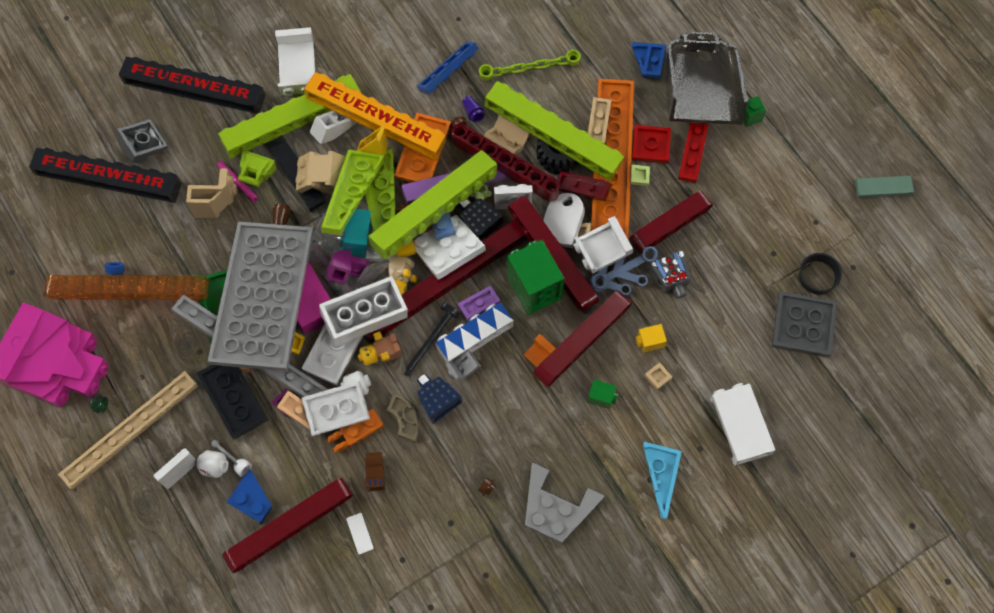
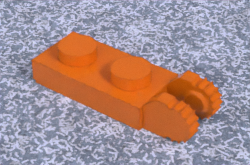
(356, 432)

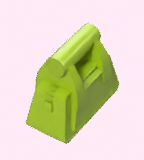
(256, 166)

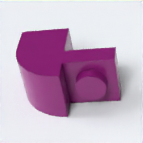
(345, 264)

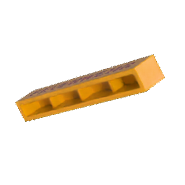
(373, 115)

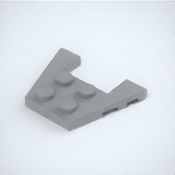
(551, 514)

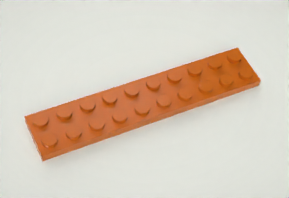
(619, 138)

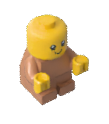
(382, 350)

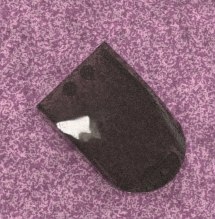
(705, 80)

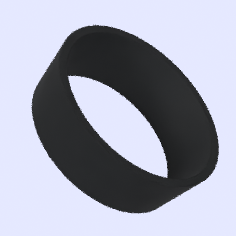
(827, 259)

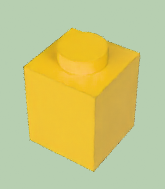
(651, 338)

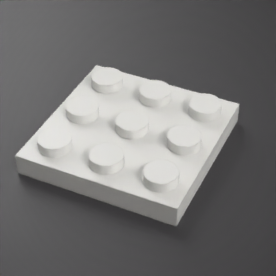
(450, 252)

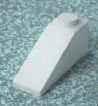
(330, 126)

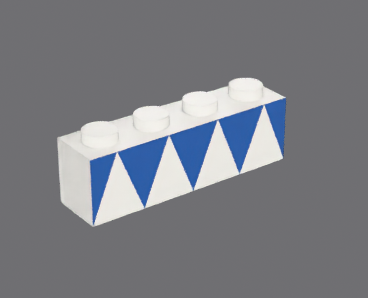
(475, 333)

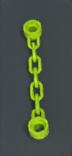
(488, 69)

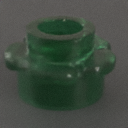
(99, 404)

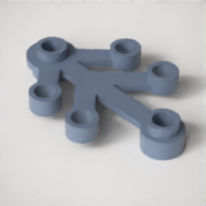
(621, 272)

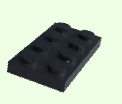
(232, 399)

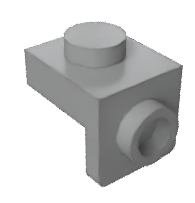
(463, 366)

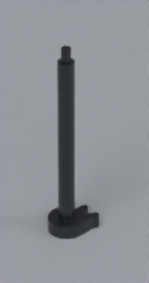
(450, 312)

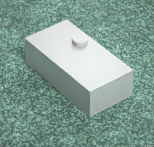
(363, 311)

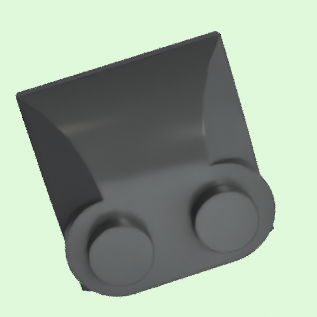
(140, 140)

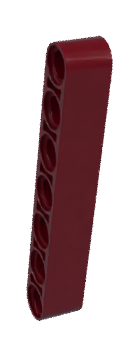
(509, 169)
(537, 230)
(581, 339)
(287, 525)

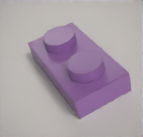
(478, 303)

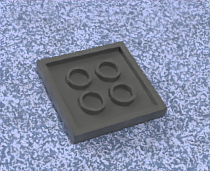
(804, 324)

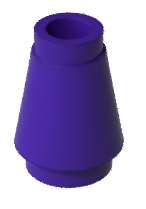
(473, 109)

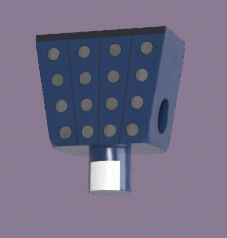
(437, 397)

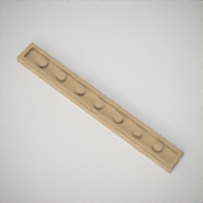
(127, 430)

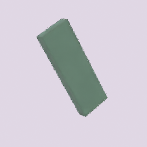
(884, 186)

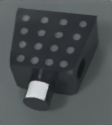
(480, 217)

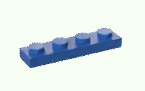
(451, 64)

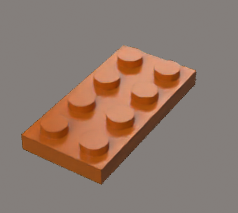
(415, 166)

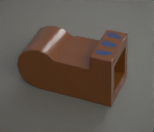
(374, 472)

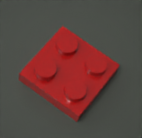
(651, 144)

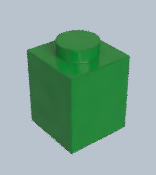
(754, 111)
(602, 394)

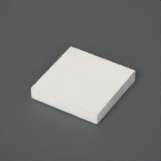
(175, 468)

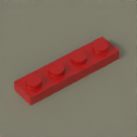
(693, 152)

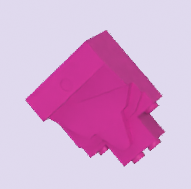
(49, 357)

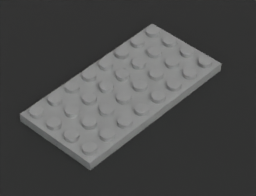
(261, 296)

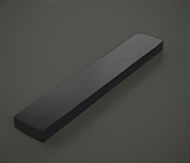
(288, 163)

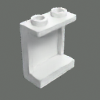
(603, 246)

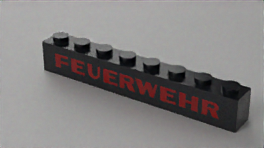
(192, 85)
(106, 175)

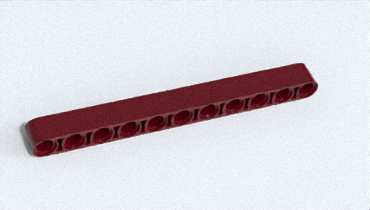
(432, 288)

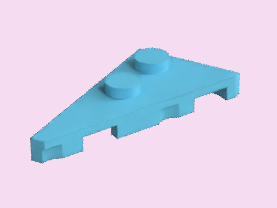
(663, 468)

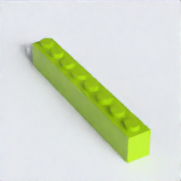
(275, 122)
(554, 130)
(433, 205)

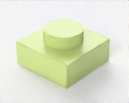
(640, 175)

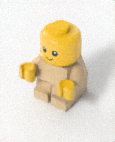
(401, 272)

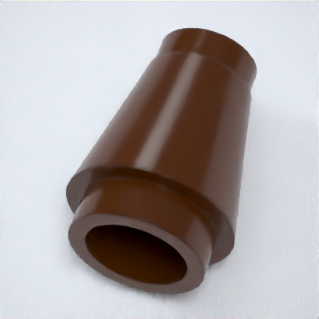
(281, 214)

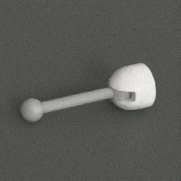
(240, 466)

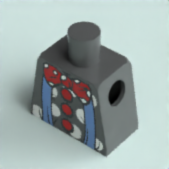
(671, 273)

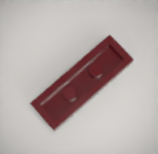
(584, 186)

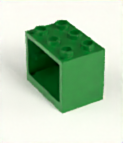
(535, 276)

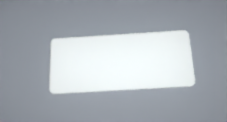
(360, 533)

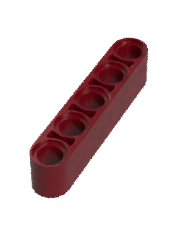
(671, 221)

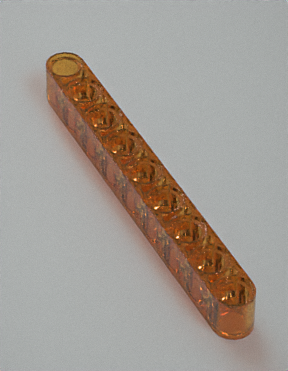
(126, 287)

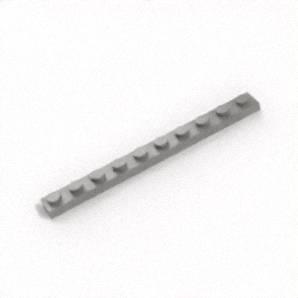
(206, 321)

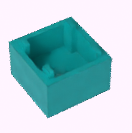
(357, 233)

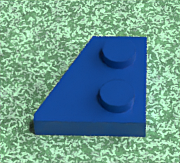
(650, 58)
(251, 498)

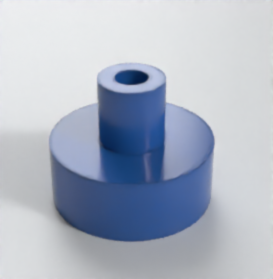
(114, 268)

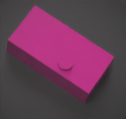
(313, 294)

